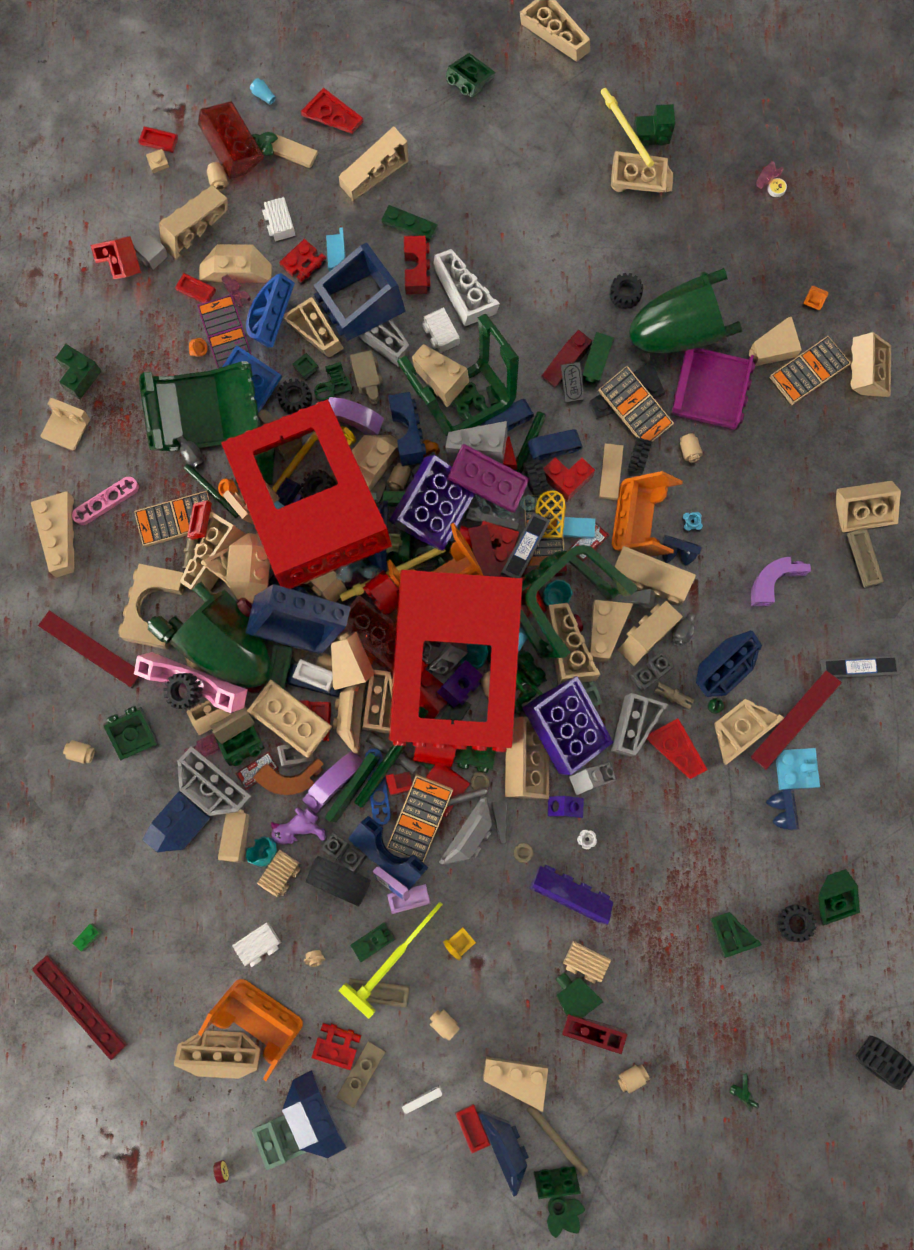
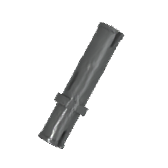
(384, 747)

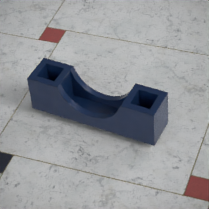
(409, 446)
(369, 840)

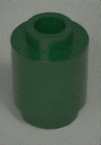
(161, 629)

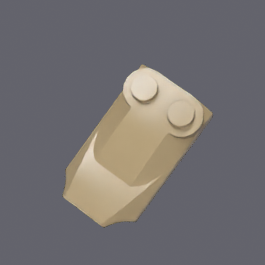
(632, 172)

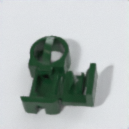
(338, 384)

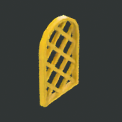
(560, 535)

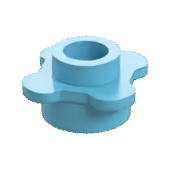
(696, 516)

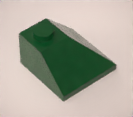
(838, 897)

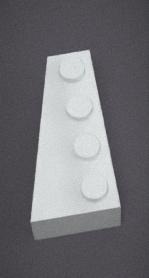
(463, 288)

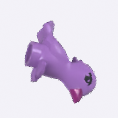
(301, 823)

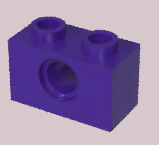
(453, 692)

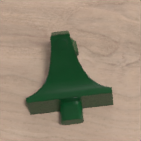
(744, 1095)

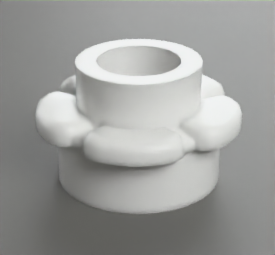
(587, 844)

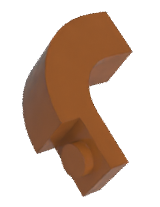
(287, 785)

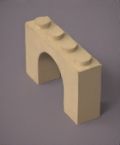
(146, 581)

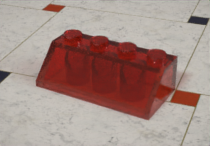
(230, 139)
(374, 631)

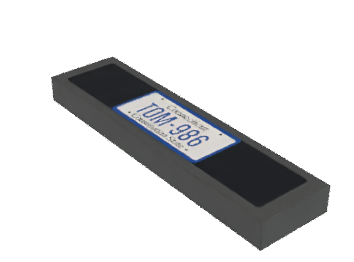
(525, 546)
(861, 666)

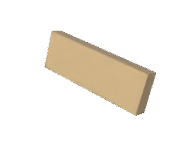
(294, 151)
(611, 471)

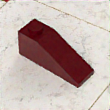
(571, 352)
(595, 1033)

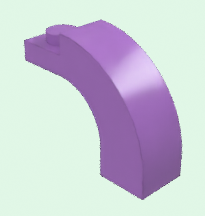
(356, 415)
(763, 586)
(332, 781)

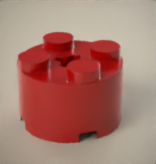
(384, 592)

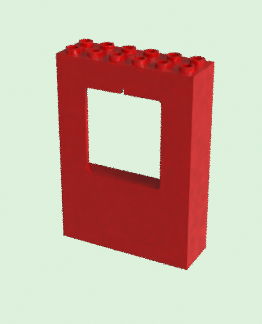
(318, 530)
(455, 611)

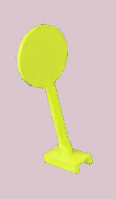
(359, 997)

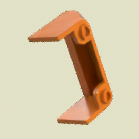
(636, 510)
(463, 562)
(258, 1016)

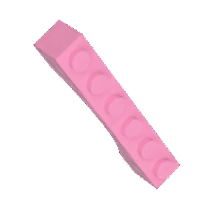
(218, 692)

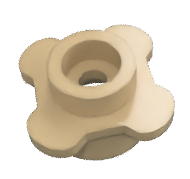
(314, 958)

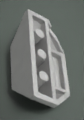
(208, 785)
(470, 835)

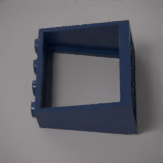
(377, 310)
(296, 619)

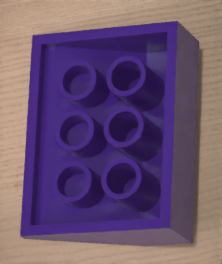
(432, 504)
(568, 726)
(572, 895)

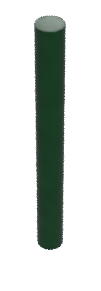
(210, 489)

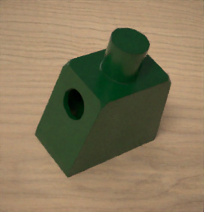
(576, 996)

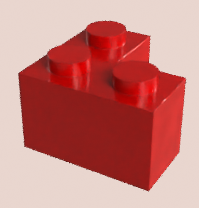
(120, 256)
(568, 481)

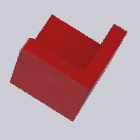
(399, 783)

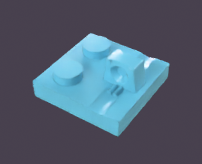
(798, 769)

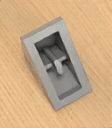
(291, 757)

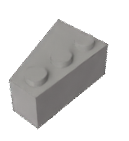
(387, 341)
(486, 439)
(635, 723)

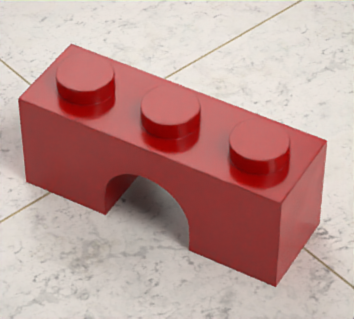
(415, 250)

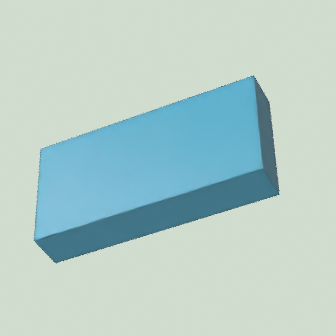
(578, 527)

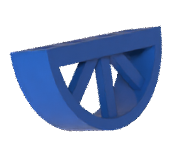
(268, 310)

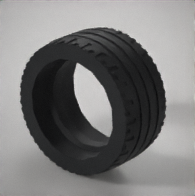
(338, 881)

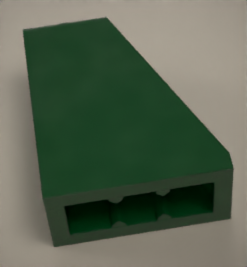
(598, 357)

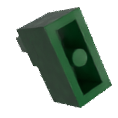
(373, 942)

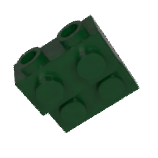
(469, 75)
(129, 732)
(241, 746)
(475, 758)

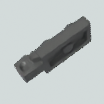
(476, 515)

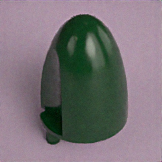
(683, 318)
(218, 643)

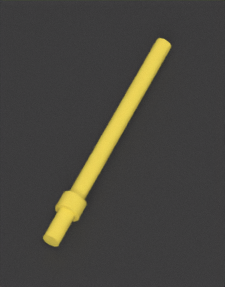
(612, 104)
(358, 588)

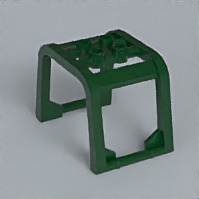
(471, 394)
(544, 572)

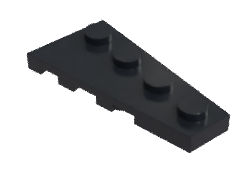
(646, 375)

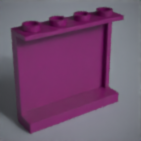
(713, 387)

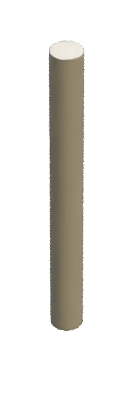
(557, 1140)

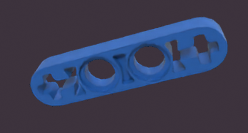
(381, 787)

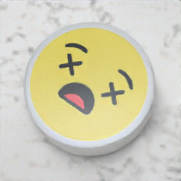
(777, 187)

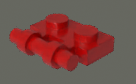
(299, 257)
(333, 1052)

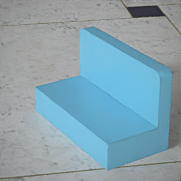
(335, 249)

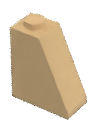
(777, 344)
(349, 661)
(234, 837)

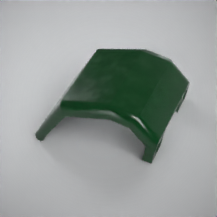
(199, 406)

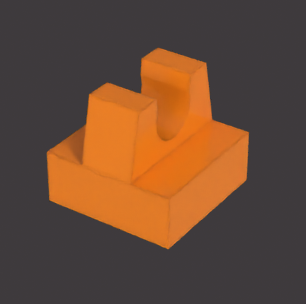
(815, 297)

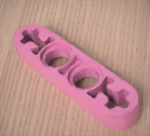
(106, 503)

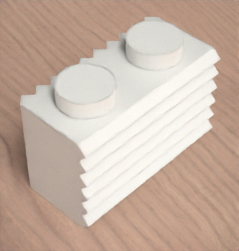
(279, 219)
(441, 330)
(257, 944)

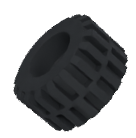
(885, 1062)

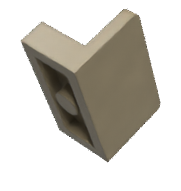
(232, 725)

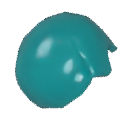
(557, 593)
(476, 655)
(262, 852)

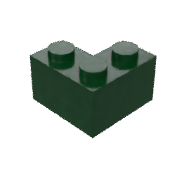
(656, 128)
(80, 371)

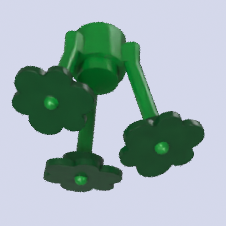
(525, 695)

